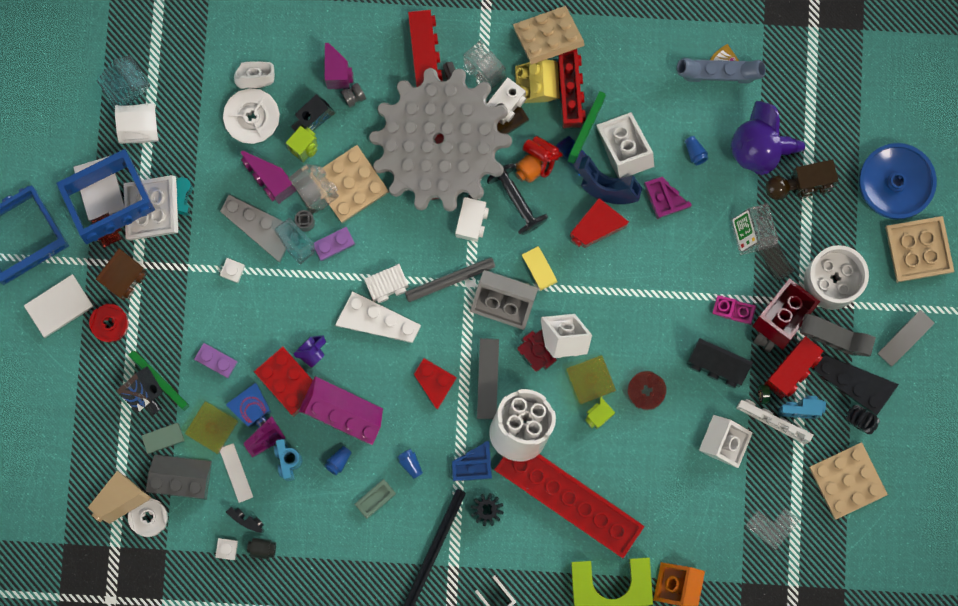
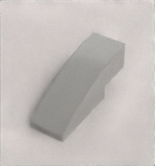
(906, 338)

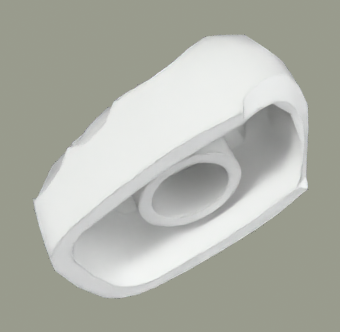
(254, 75)

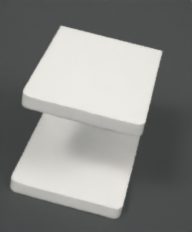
(503, 588)

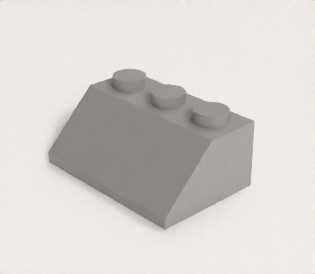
(504, 299)

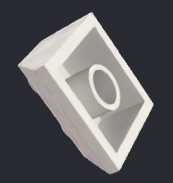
(565, 335)
(725, 441)

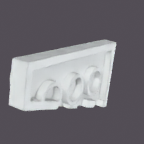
(372, 318)

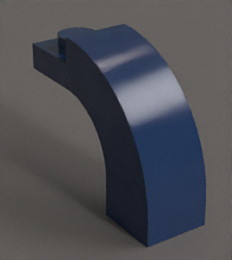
(608, 189)

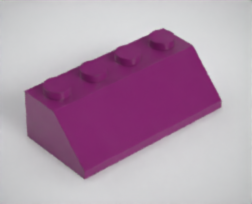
(342, 411)

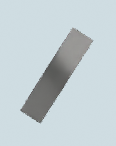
(488, 378)

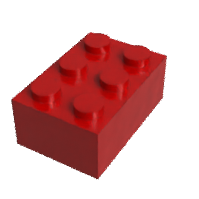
(794, 368)
(285, 380)

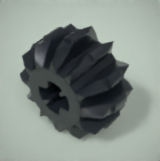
(862, 419)
(480, 510)

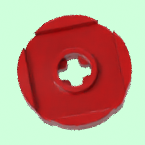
(103, 314)

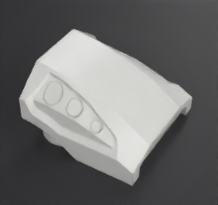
(136, 123)

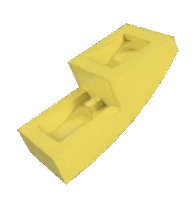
(539, 268)

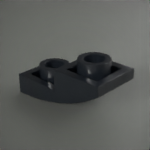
(251, 523)

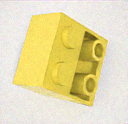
(539, 80)

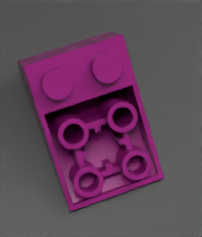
(271, 176)

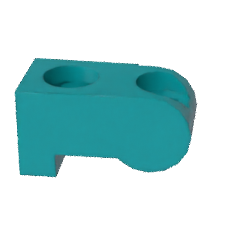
(184, 189)

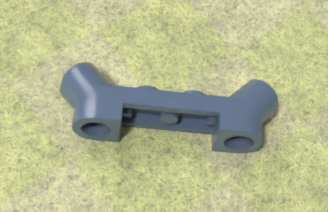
(720, 70)

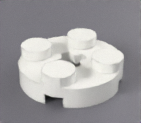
(157, 523)

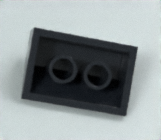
(719, 363)

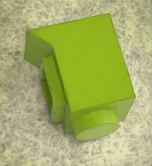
(599, 414)

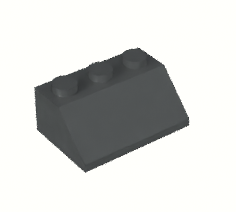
(179, 477)

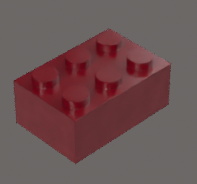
(785, 313)

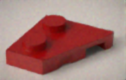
(434, 381)

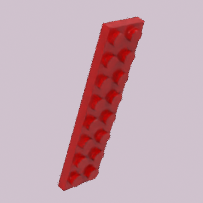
(573, 502)

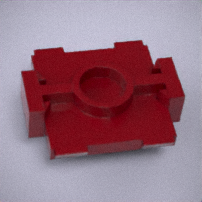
(535, 351)

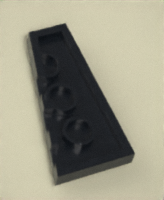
(859, 385)

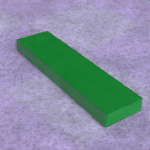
(586, 127)
(162, 383)

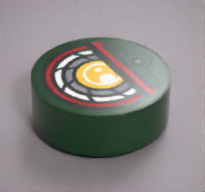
(763, 394)

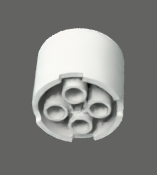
(849, 271)
(518, 439)

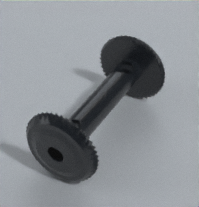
(517, 199)

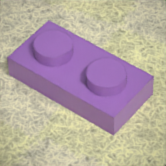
(333, 244)
(215, 360)

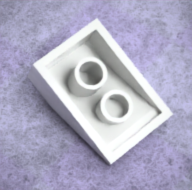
(626, 145)

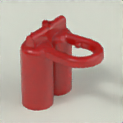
(544, 152)

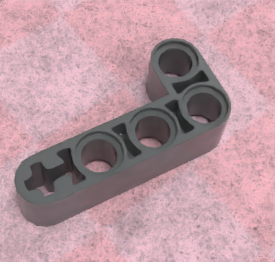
(837, 337)

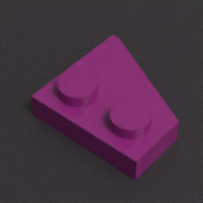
(664, 198)
(264, 437)

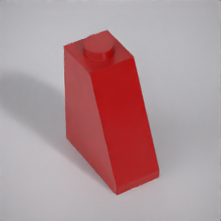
(597, 224)

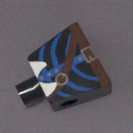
(319, 111)
(142, 391)

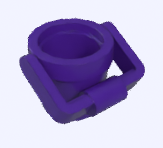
(310, 350)

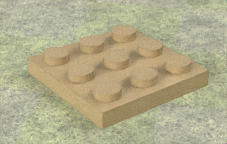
(548, 35)
(356, 183)
(919, 249)
(848, 481)

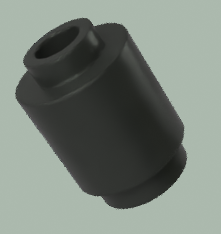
(261, 548)

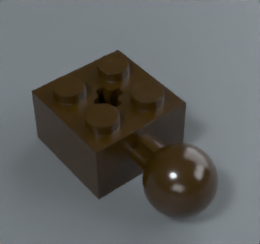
(804, 181)

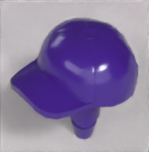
(758, 143)

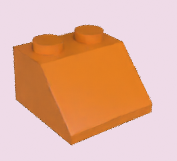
(679, 585)

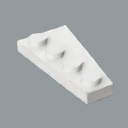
(779, 424)

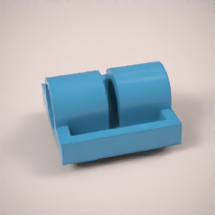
(282, 452)

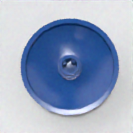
(897, 181)

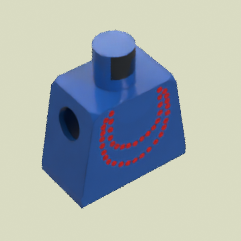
(250, 406)

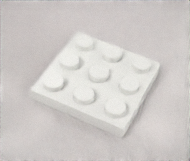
(164, 199)

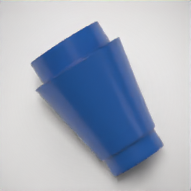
(696, 152)
(338, 460)
(410, 463)

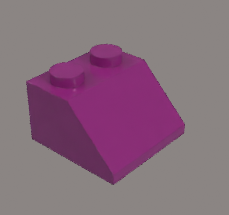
(337, 70)

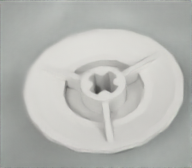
(244, 104)

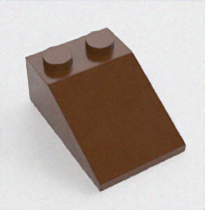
(121, 275)

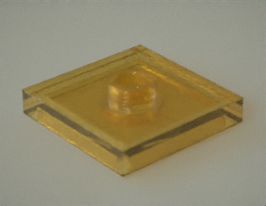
(591, 379)
(211, 427)

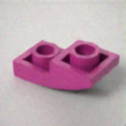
(734, 310)

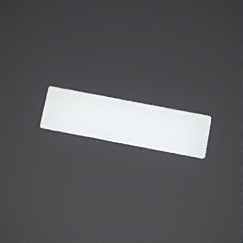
(236, 473)

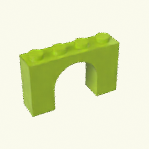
(638, 593)

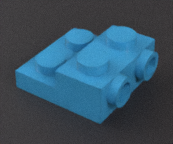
(806, 408)

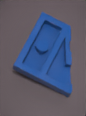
(473, 465)

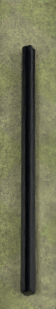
(435, 548)

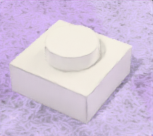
(232, 270)
(226, 549)

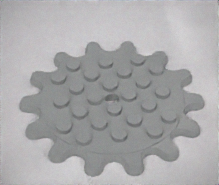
(467, 146)

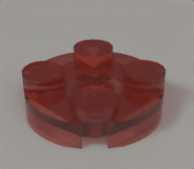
(652, 381)

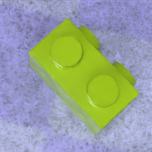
(302, 143)

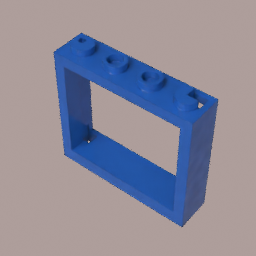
(94, 174)
(43, 254)

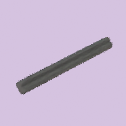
(449, 279)

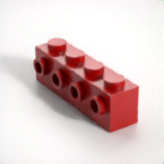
(570, 92)

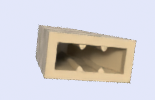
(117, 499)

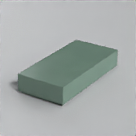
(163, 438)
(375, 498)

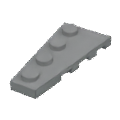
(256, 225)

